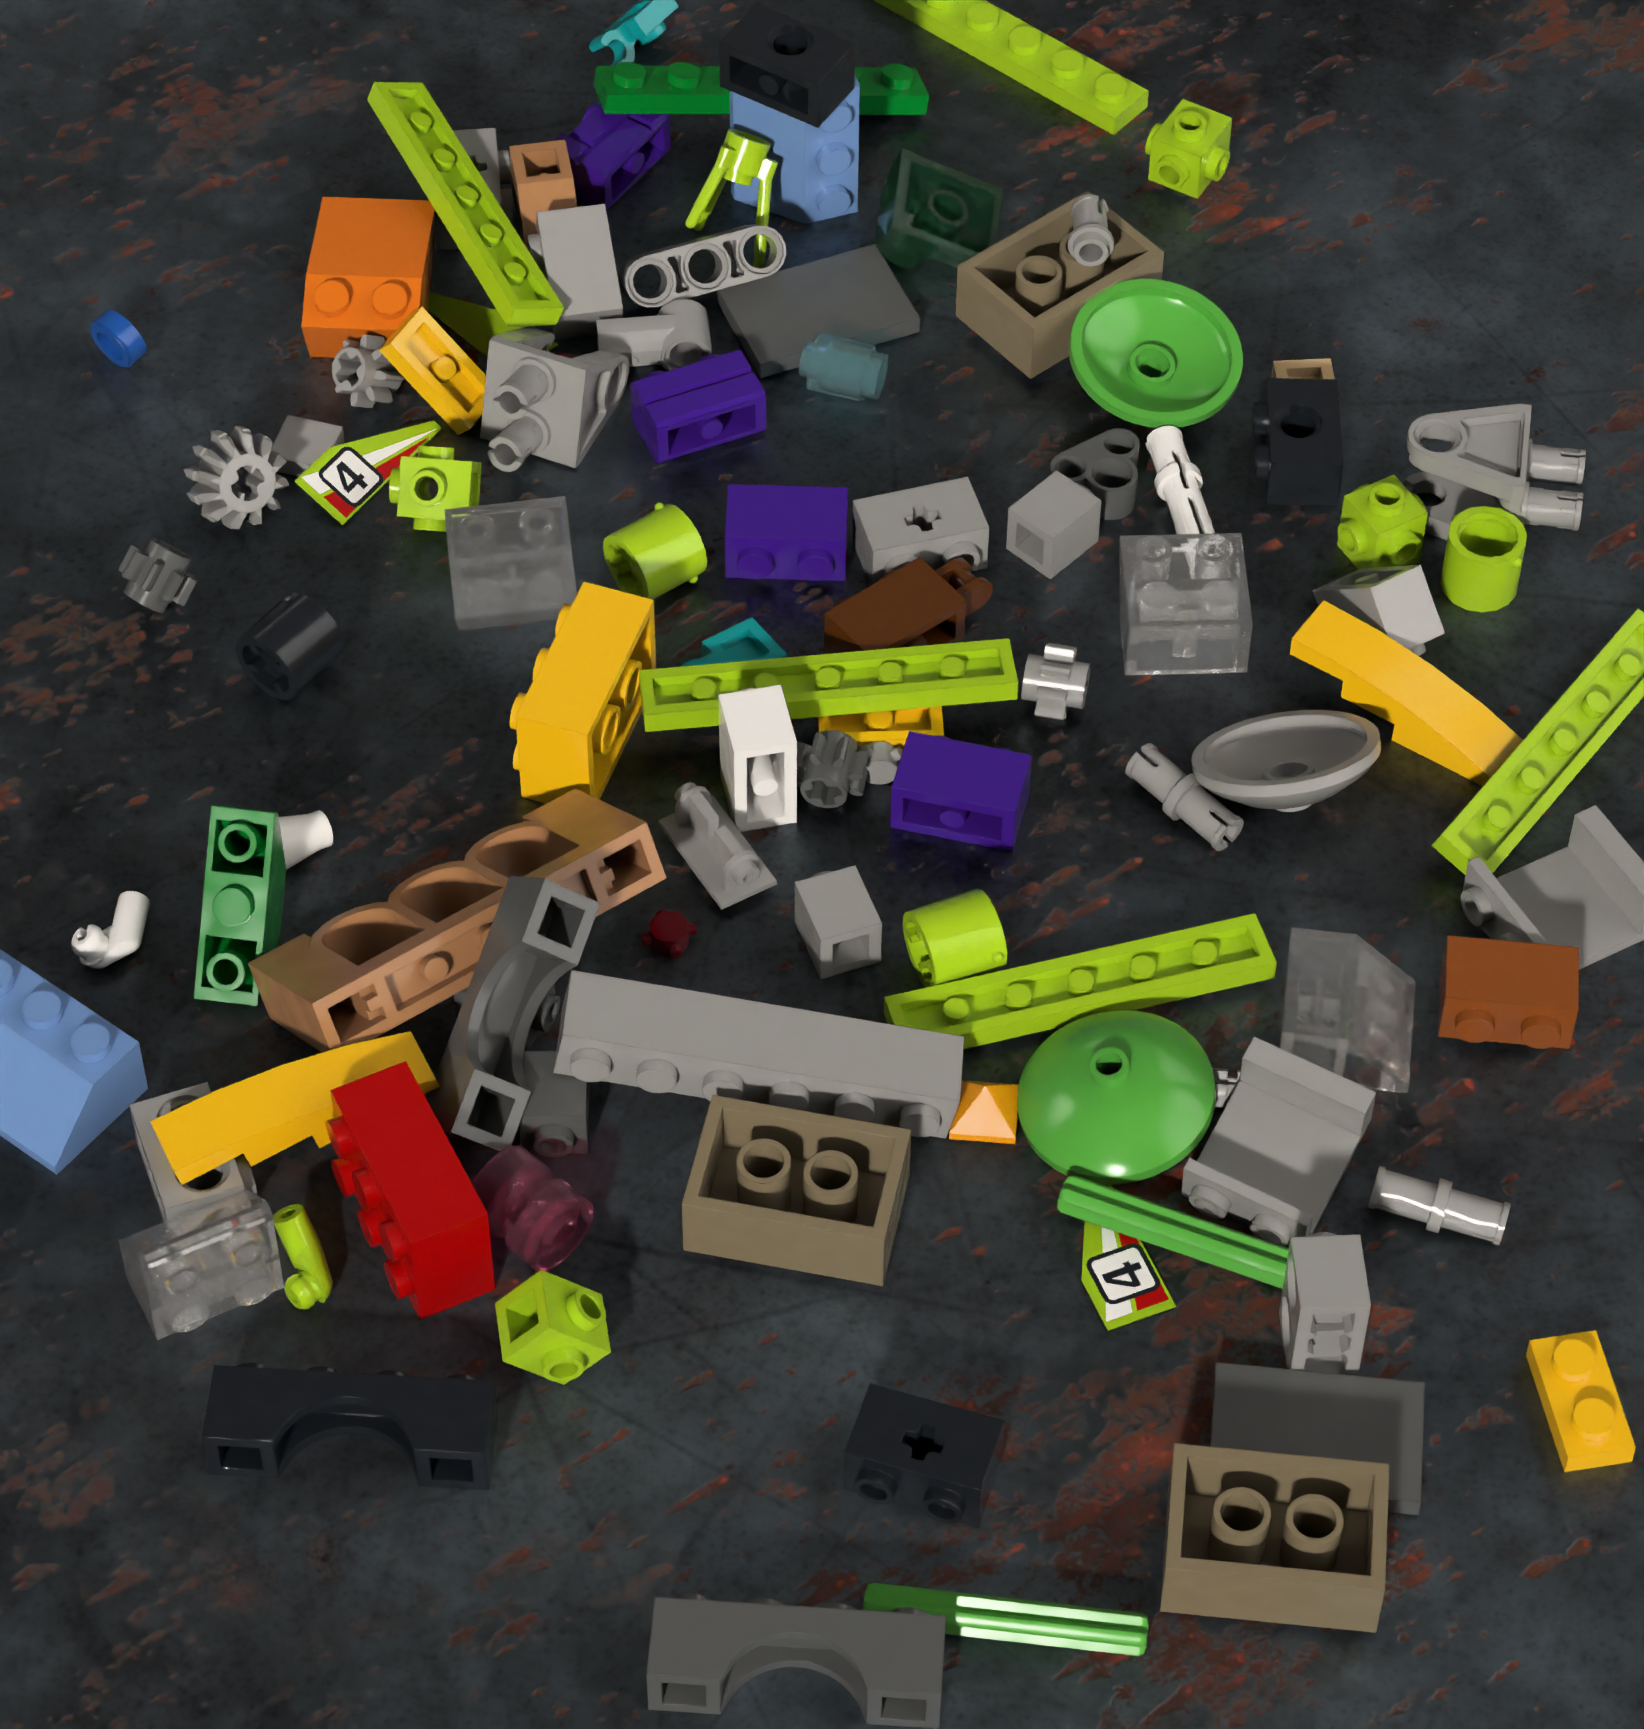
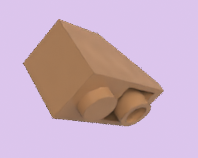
(540, 182)

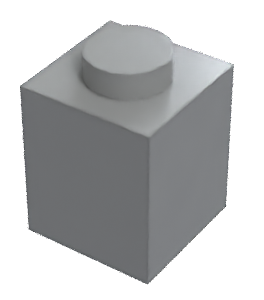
(1053, 524)
(838, 921)

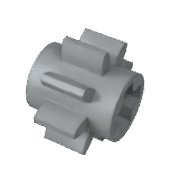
(365, 372)
(1055, 681)

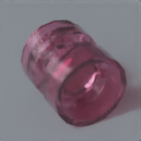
(531, 1209)

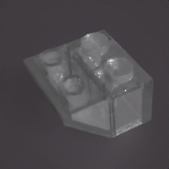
(510, 562)
(1184, 604)
(1347, 1009)
(204, 1263)

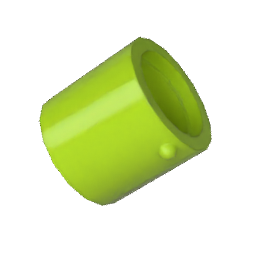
(655, 553)
(1483, 558)
(955, 938)

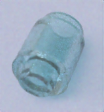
(843, 368)

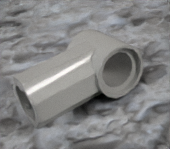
(671, 338)

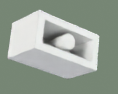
(758, 758)

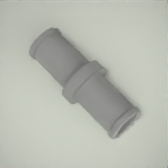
(1184, 797)
(1439, 1205)

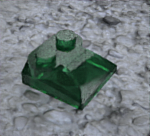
(935, 213)

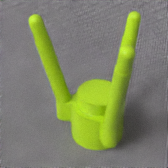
(738, 161)

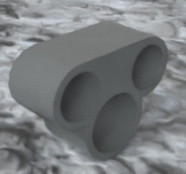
(1107, 468)

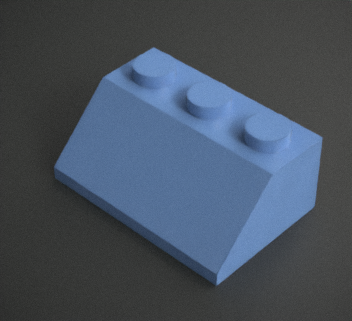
(815, 165)
(59, 1068)

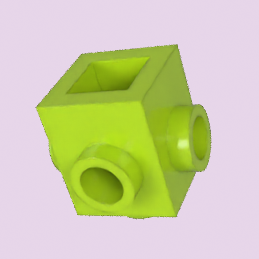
(1189, 148)
(456, 482)
(1382, 525)
(552, 1327)

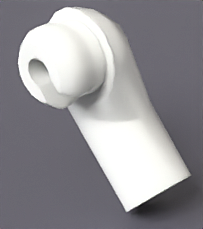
(103, 947)

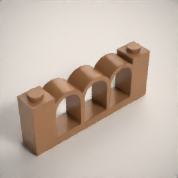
(423, 944)

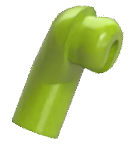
(307, 1256)

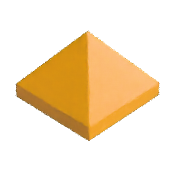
(986, 1113)

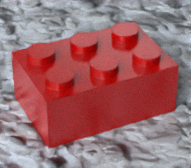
(410, 1191)

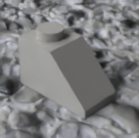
(1390, 600)

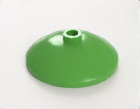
(1160, 333)
(1122, 1122)

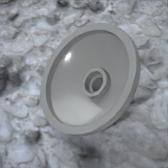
(1287, 758)

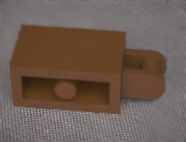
(907, 609)

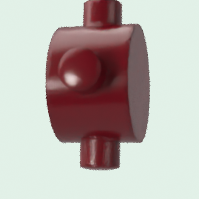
(669, 934)

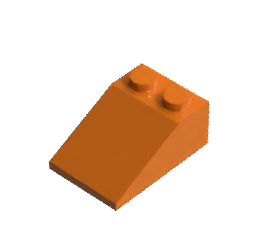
(366, 269)

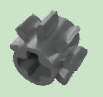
(157, 575)
(830, 769)

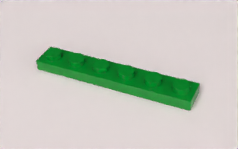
(697, 89)

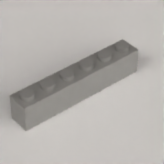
(758, 1053)

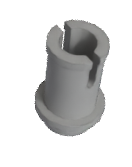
(1090, 239)

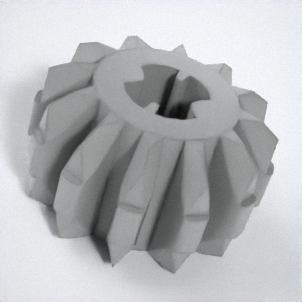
(219, 471)

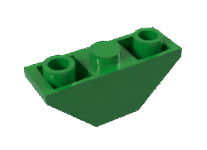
(239, 902)

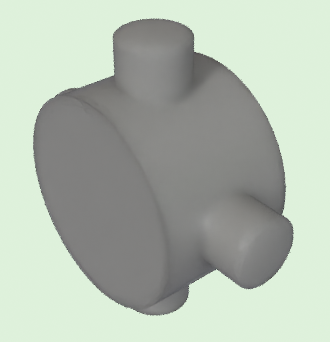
(881, 762)

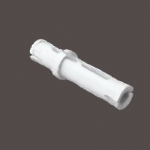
(1178, 481)

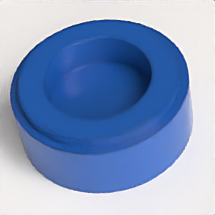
(117, 338)

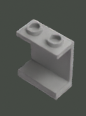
(1573, 898)
(1279, 1145)

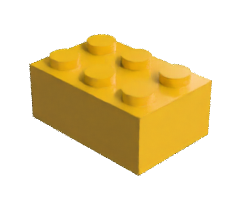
(584, 694)

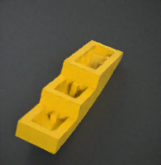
(1392, 682)
(277, 1106)

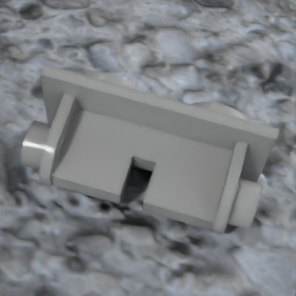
(715, 847)

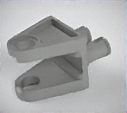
(546, 400)
(1492, 467)

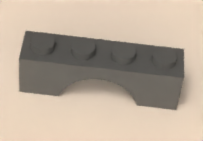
(528, 948)
(712, 1648)

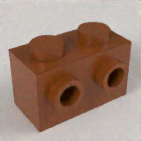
(1508, 992)

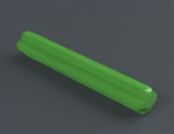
(1173, 1230)
(1019, 1619)

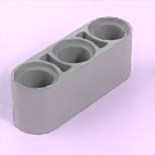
(729, 261)

